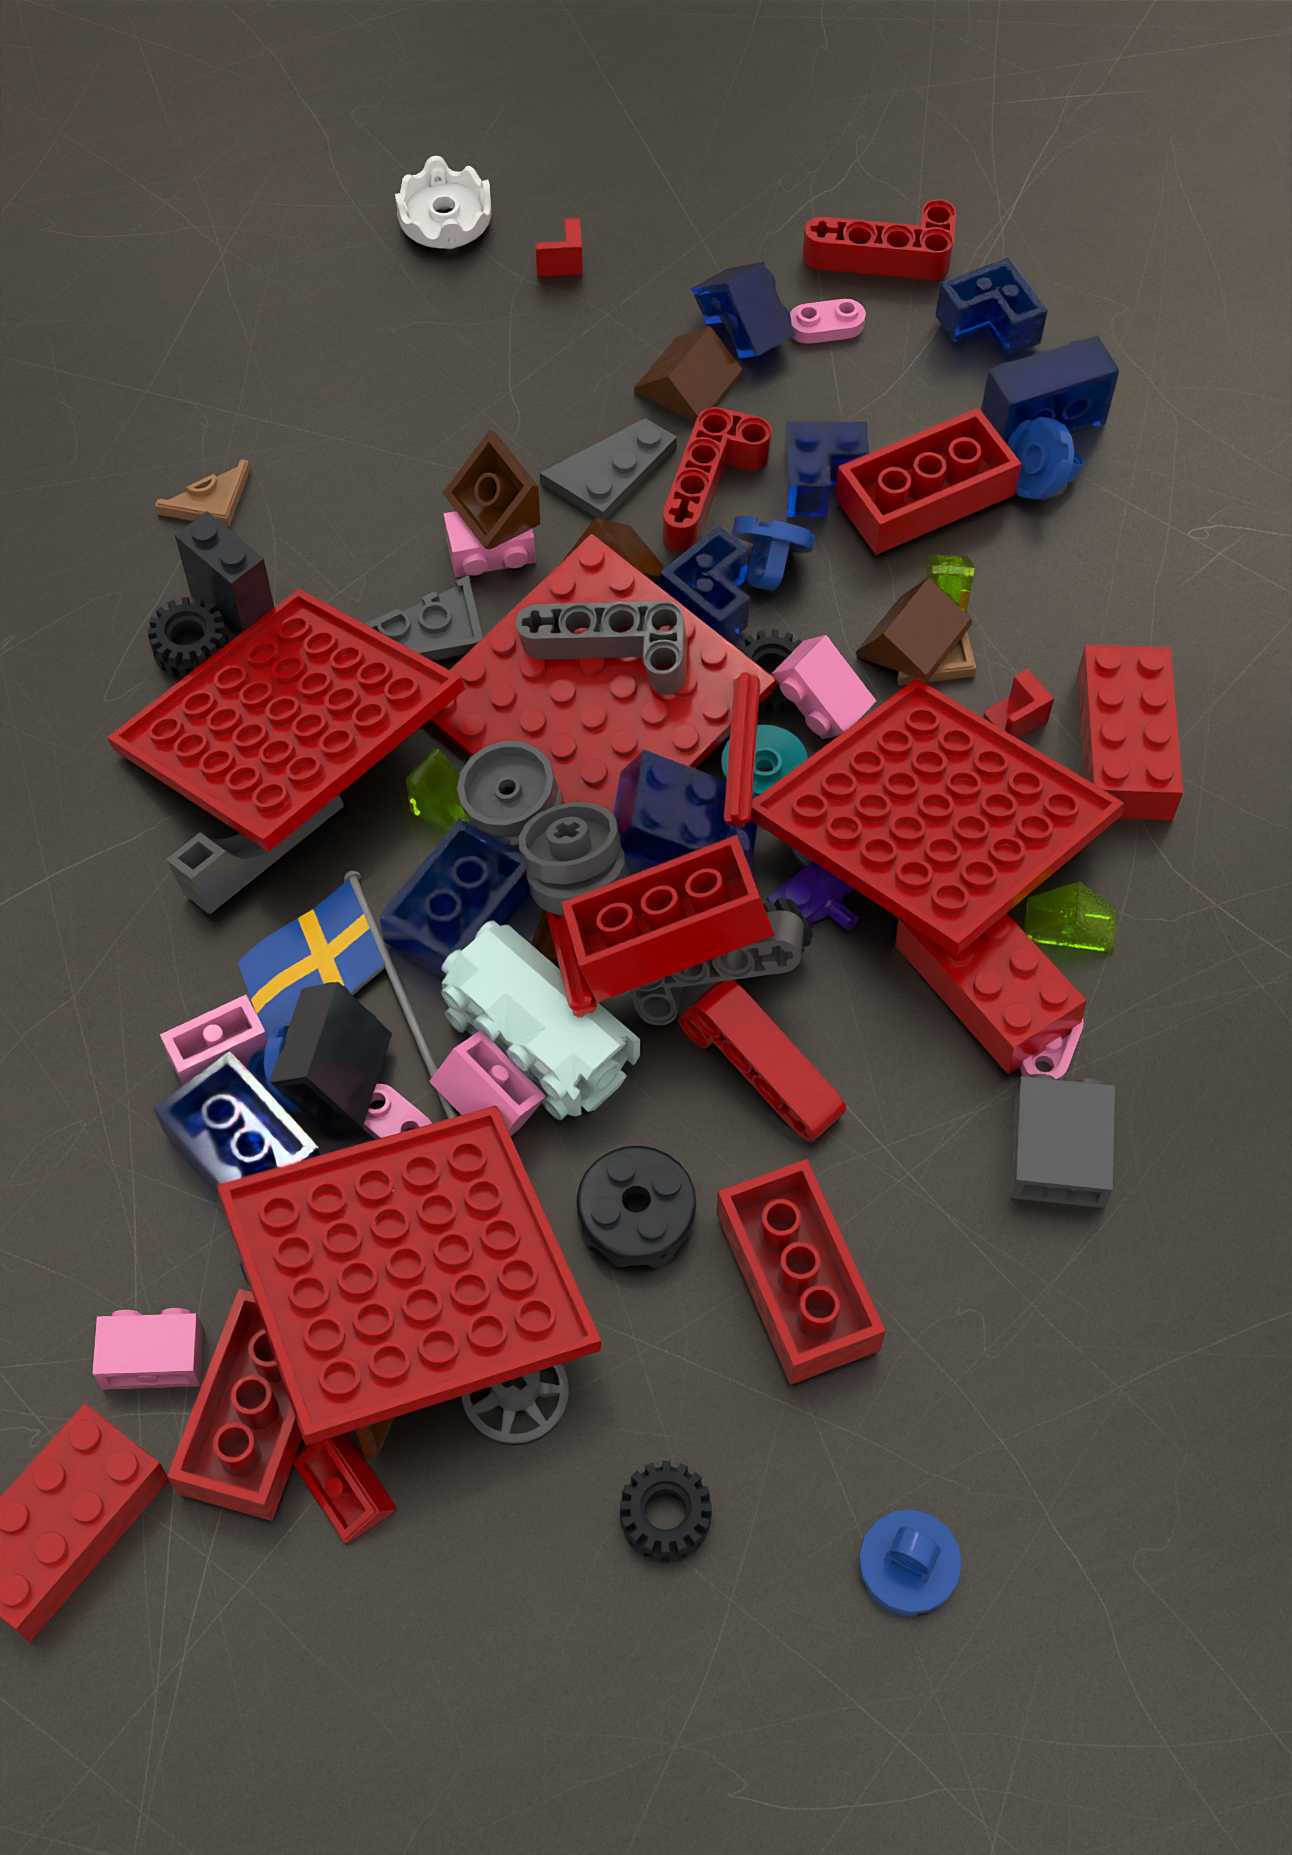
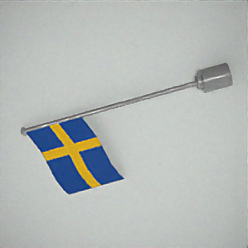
(324, 946)

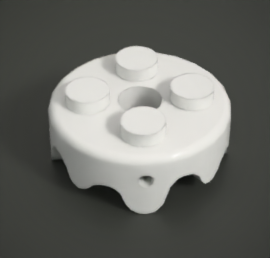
(441, 189)

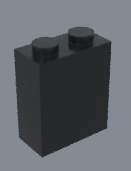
(224, 572)
(331, 1057)

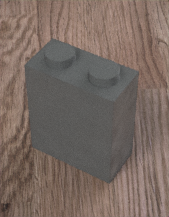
(1063, 1141)

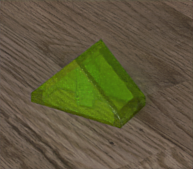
(952, 575)
(435, 793)
(1071, 918)

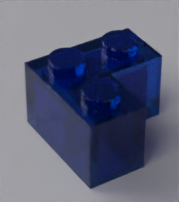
(995, 301)
(748, 306)
(813, 460)
(708, 582)

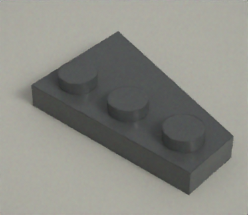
(611, 469)
(438, 626)

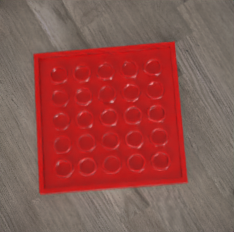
(595, 711)
(285, 717)
(935, 814)
(405, 1273)

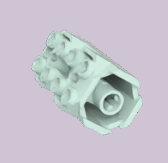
(523, 1008)

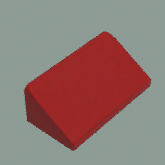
(344, 1486)

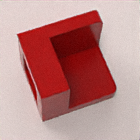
(563, 256)
(1024, 709)

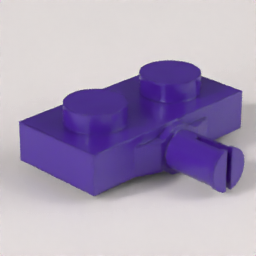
(818, 896)

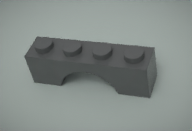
(219, 868)

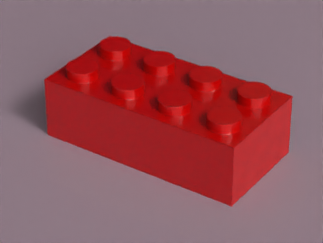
(927, 480)
(1131, 728)
(666, 919)
(999, 989)
(799, 1271)
(241, 1425)
(69, 1516)

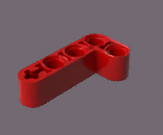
(884, 247)
(716, 440)
(764, 1058)

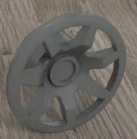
(516, 1396)

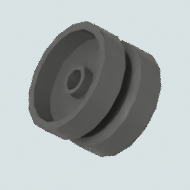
(507, 788)
(570, 853)

